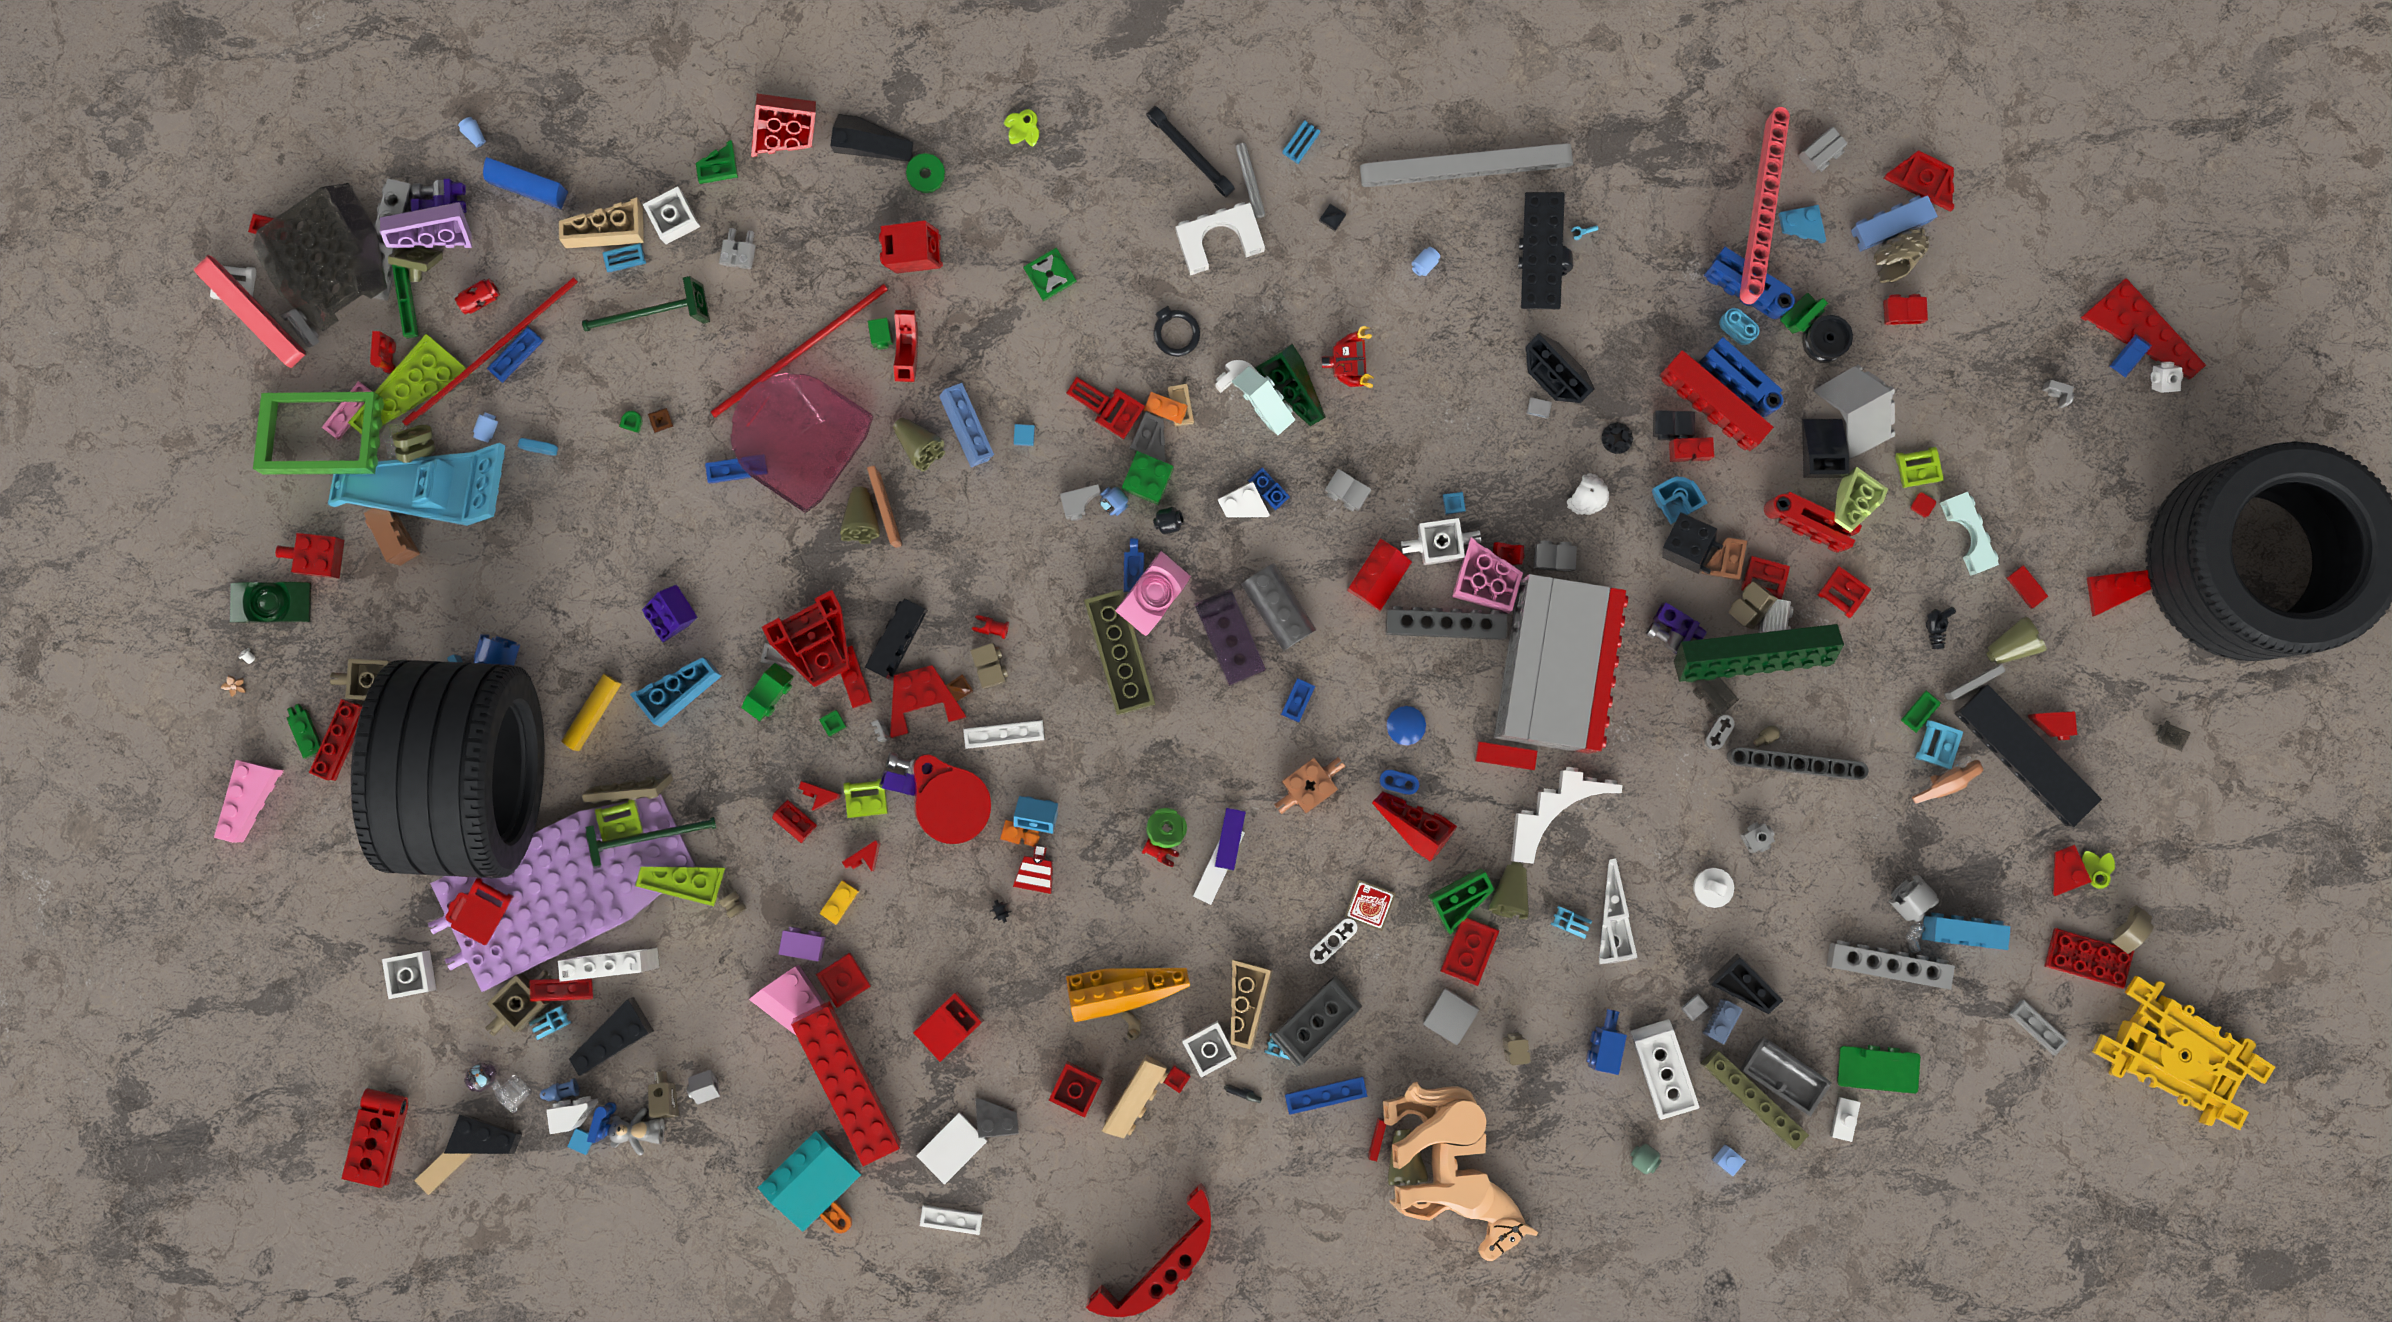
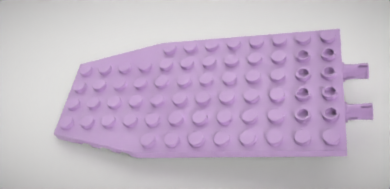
(559, 893)

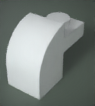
(1234, 369)

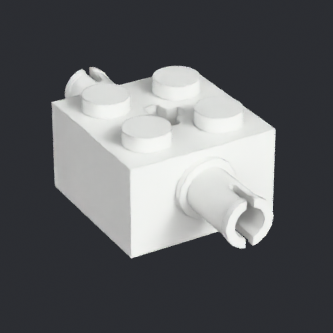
(1449, 532)

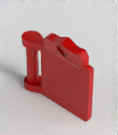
(475, 915)

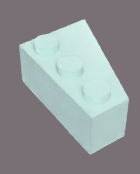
(1265, 399)

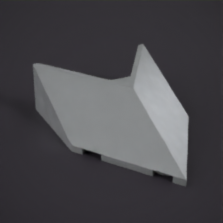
(1865, 407)

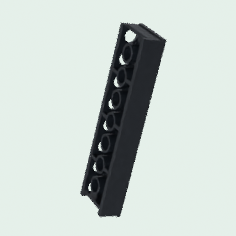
(2028, 756)

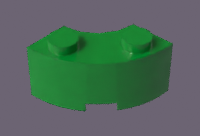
(767, 692)

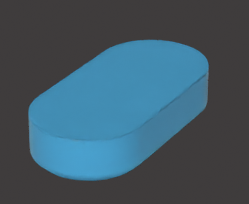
(537, 446)

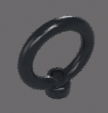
(1166, 315)

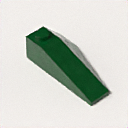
(1294, 383)

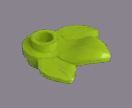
(1020, 129)
(2099, 866)

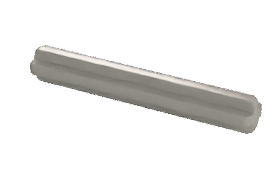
(1250, 180)

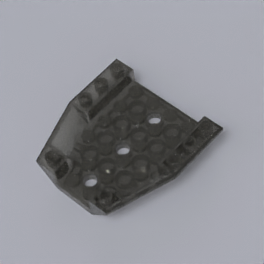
(348, 248)

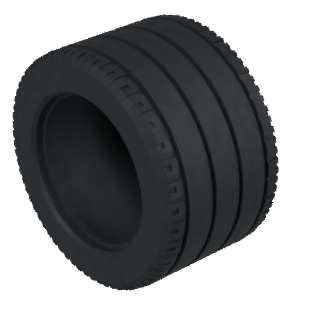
(2348, 533)
(448, 769)

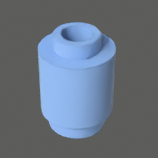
(1425, 261)
(485, 427)

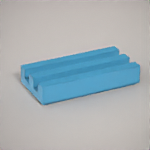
(1310, 129)
(623, 258)

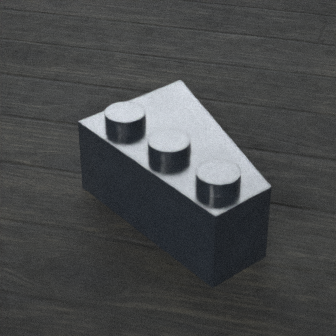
(1746, 984)

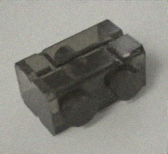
(1715, 694)

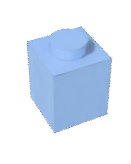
(1729, 1160)

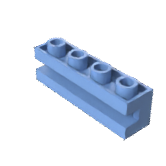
(1890, 224)
(966, 425)

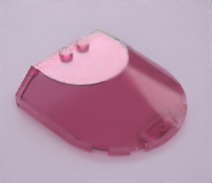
(797, 436)

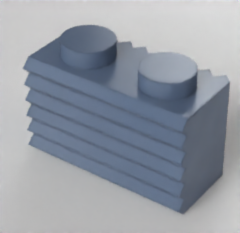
(1722, 1021)

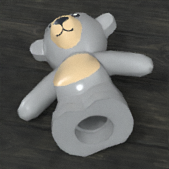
(649, 1131)

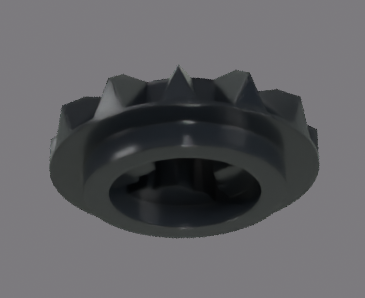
(1620, 446)

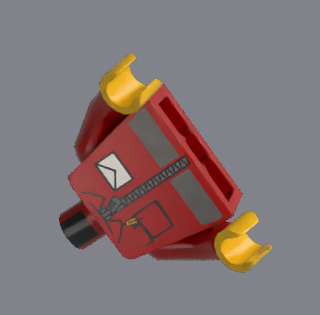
(1349, 359)

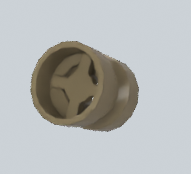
(732, 905)

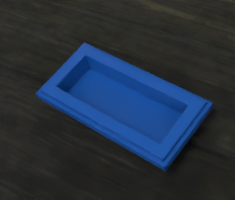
(2130, 355)

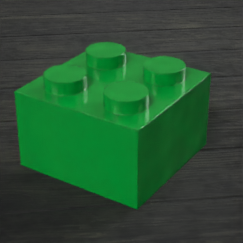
(1147, 478)

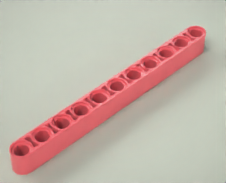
(1770, 159)

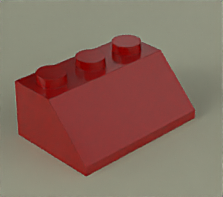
(1379, 575)

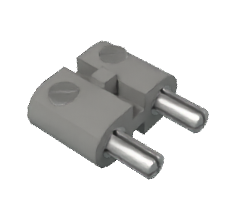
(737, 253)

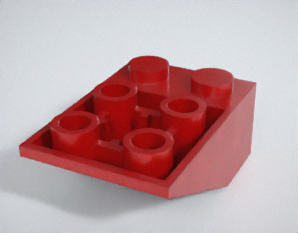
(948, 1026)

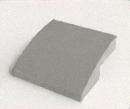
(1451, 1016)

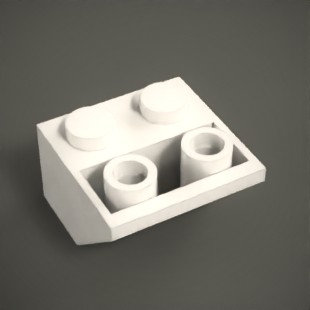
(567, 1116)

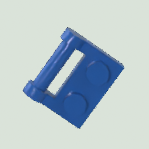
(600, 1122)

